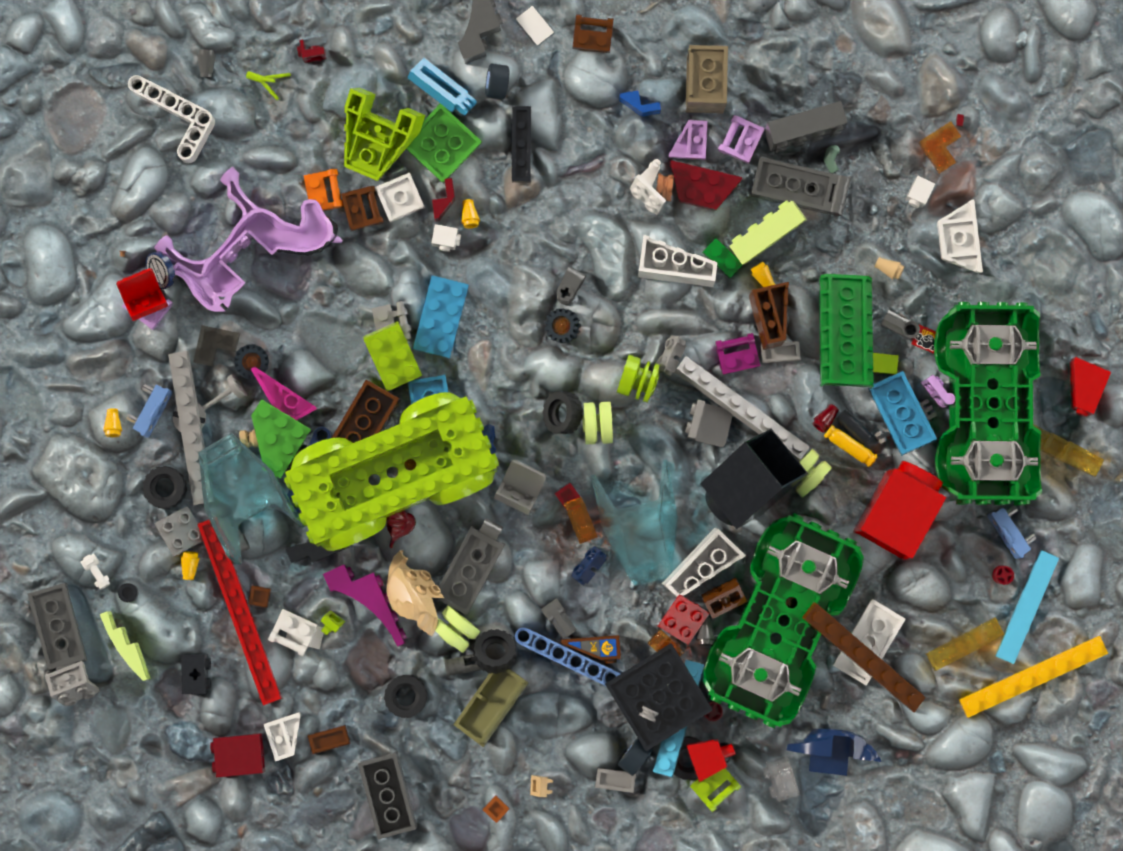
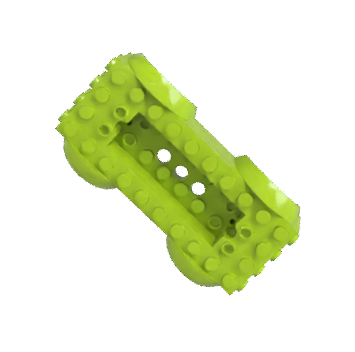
(334, 474)

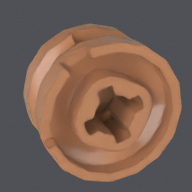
(665, 186)

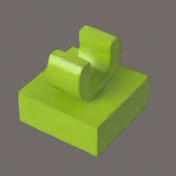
(332, 622)

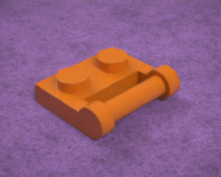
(317, 190)

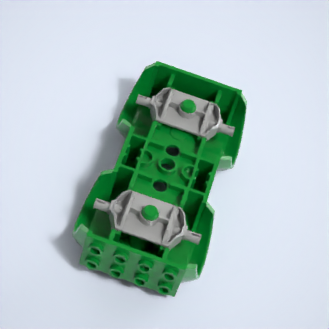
(971, 457)
(743, 662)

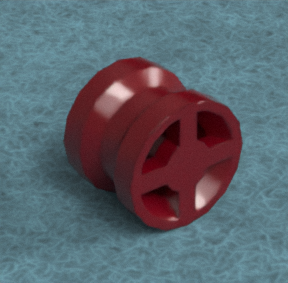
(1007, 574)

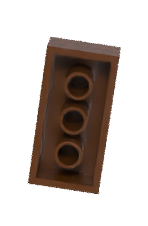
(367, 413)

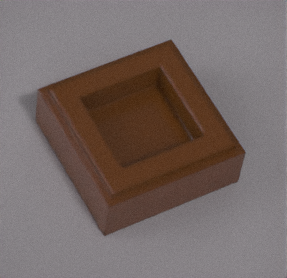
(259, 596)

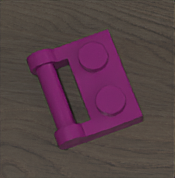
(738, 360)

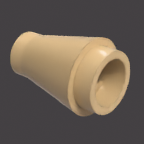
(890, 268)

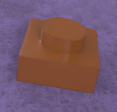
(496, 808)

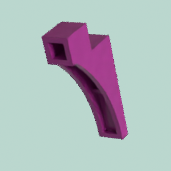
(370, 594)

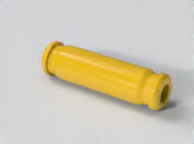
(850, 446)

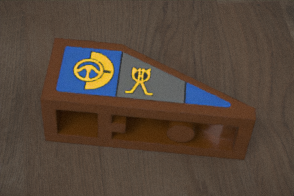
(601, 647)

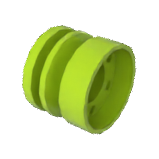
(638, 378)

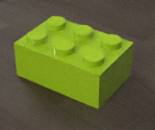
(392, 356)

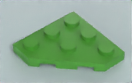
(277, 436)

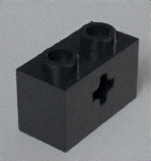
(193, 684)

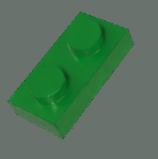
(725, 259)

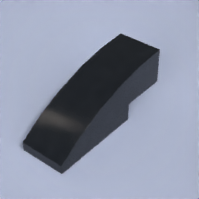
(305, 550)

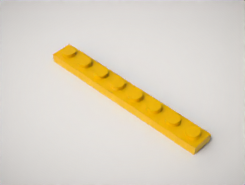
(1033, 676)

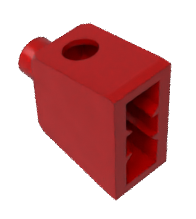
(709, 757)

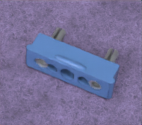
(152, 410)
(1009, 532)

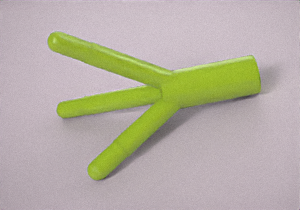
(263, 79)

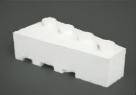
(674, 264)
(703, 563)

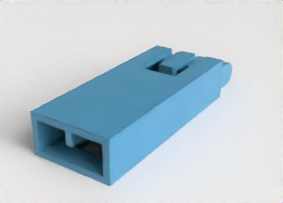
(438, 83)

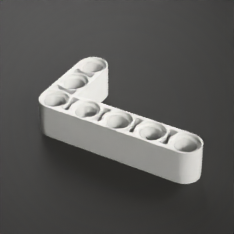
(178, 110)

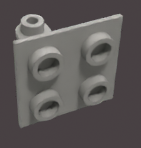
(179, 531)

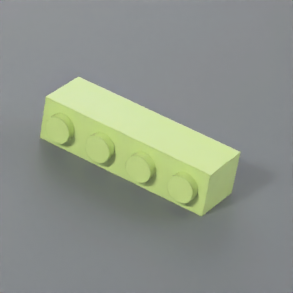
(768, 232)

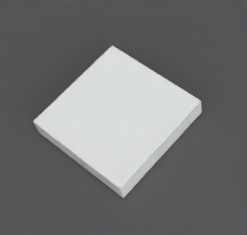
(399, 197)

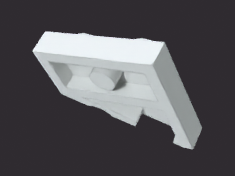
(283, 735)

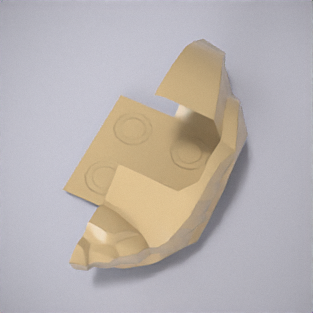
(412, 593)

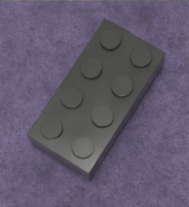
(805, 127)
(387, 795)

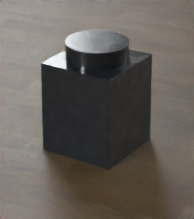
(752, 479)

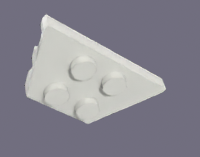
(960, 238)

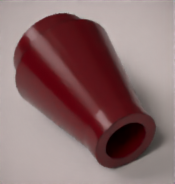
(825, 419)

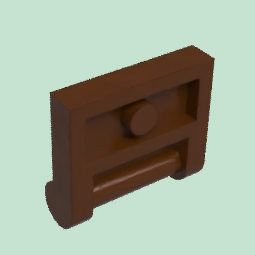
(592, 40)
(355, 208)

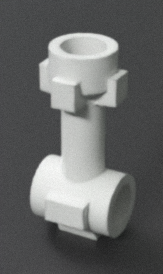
(90, 563)

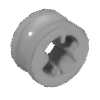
(648, 714)

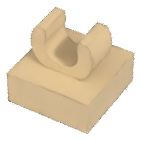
(539, 786)

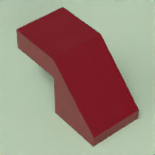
(441, 206)

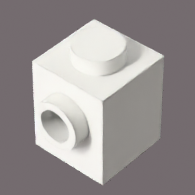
(919, 192)
(445, 238)

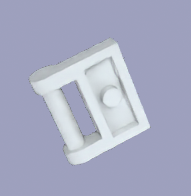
(296, 626)

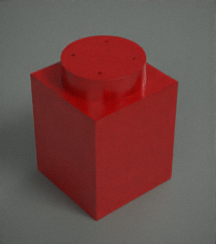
(901, 510)

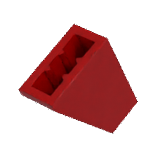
(1086, 385)

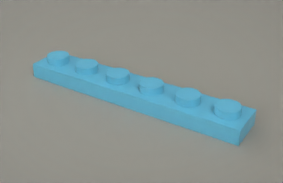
(671, 747)

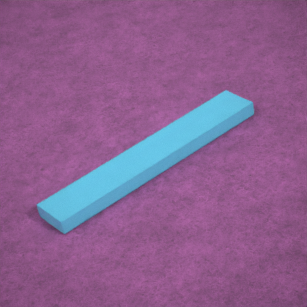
(1027, 607)

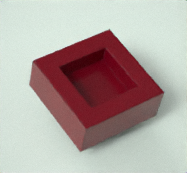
(567, 493)

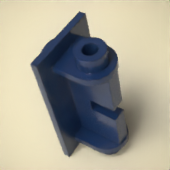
(593, 558)

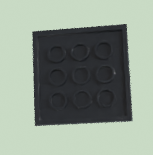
(663, 686)

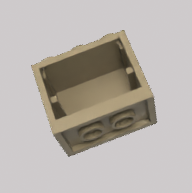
(706, 79)

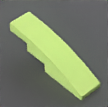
(130, 652)

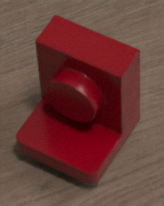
(312, 54)

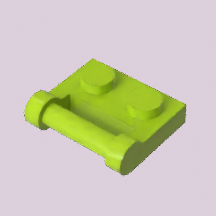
(707, 786)

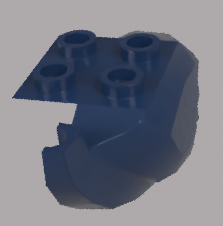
(831, 750)

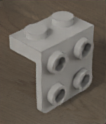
(708, 424)
(520, 487)

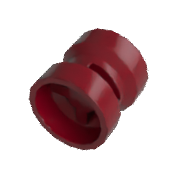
(716, 713)

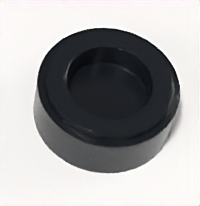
(128, 592)

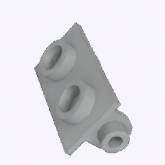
(673, 347)

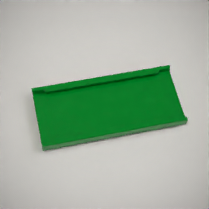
(846, 330)

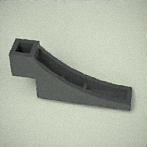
(481, 24)

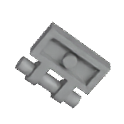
(385, 316)

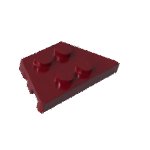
(702, 186)

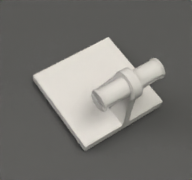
(643, 189)

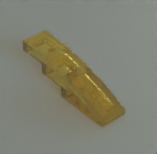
(1070, 453)
(964, 644)

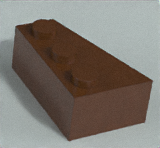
(770, 313)

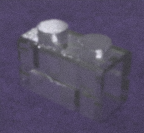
(781, 779)

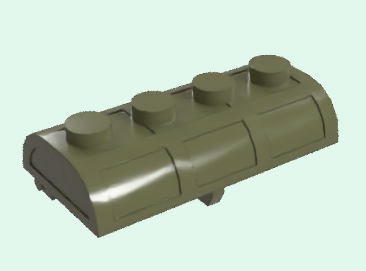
(490, 705)

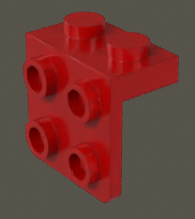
(141, 294)

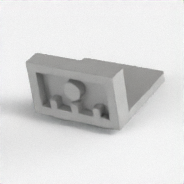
(70, 684)

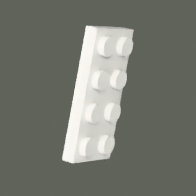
(875, 630)

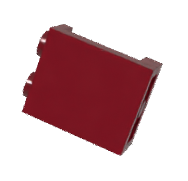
(238, 755)

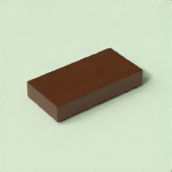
(329, 739)

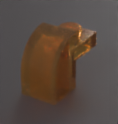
(661, 640)

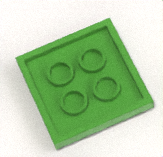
(443, 143)

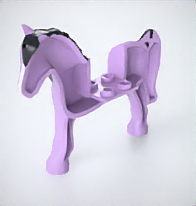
(214, 278)

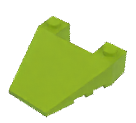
(372, 140)

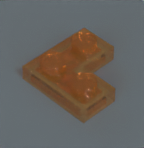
(935, 146)

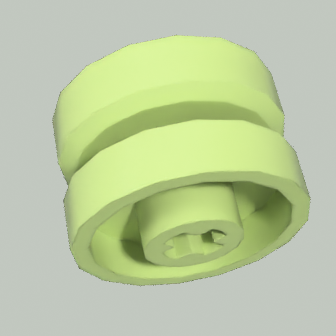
(597, 423)
(815, 474)
(456, 627)

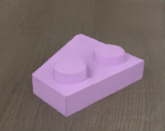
(691, 142)

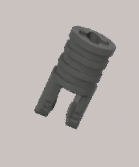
(457, 665)

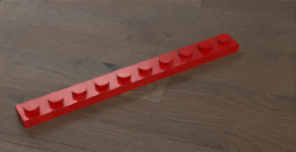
(241, 616)

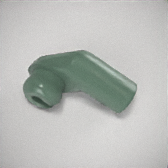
(829, 158)

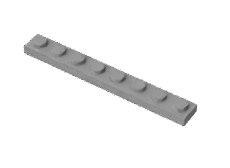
(737, 405)
(189, 419)

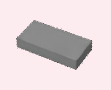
(787, 352)
(615, 780)

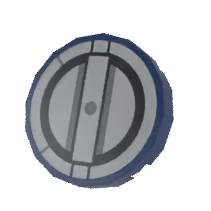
(162, 269)

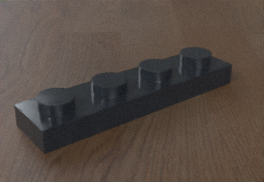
(521, 144)

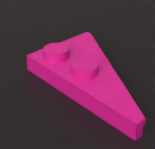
(282, 397)

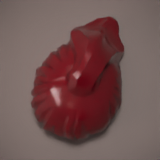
(400, 525)

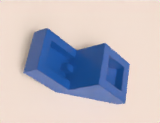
(632, 101)

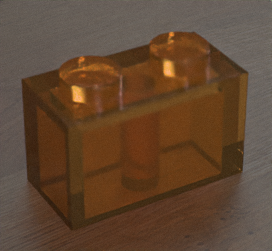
(580, 520)

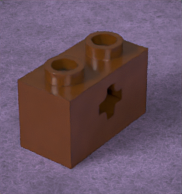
(724, 598)

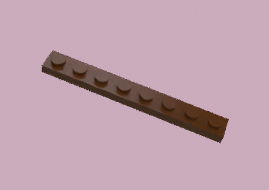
(863, 657)

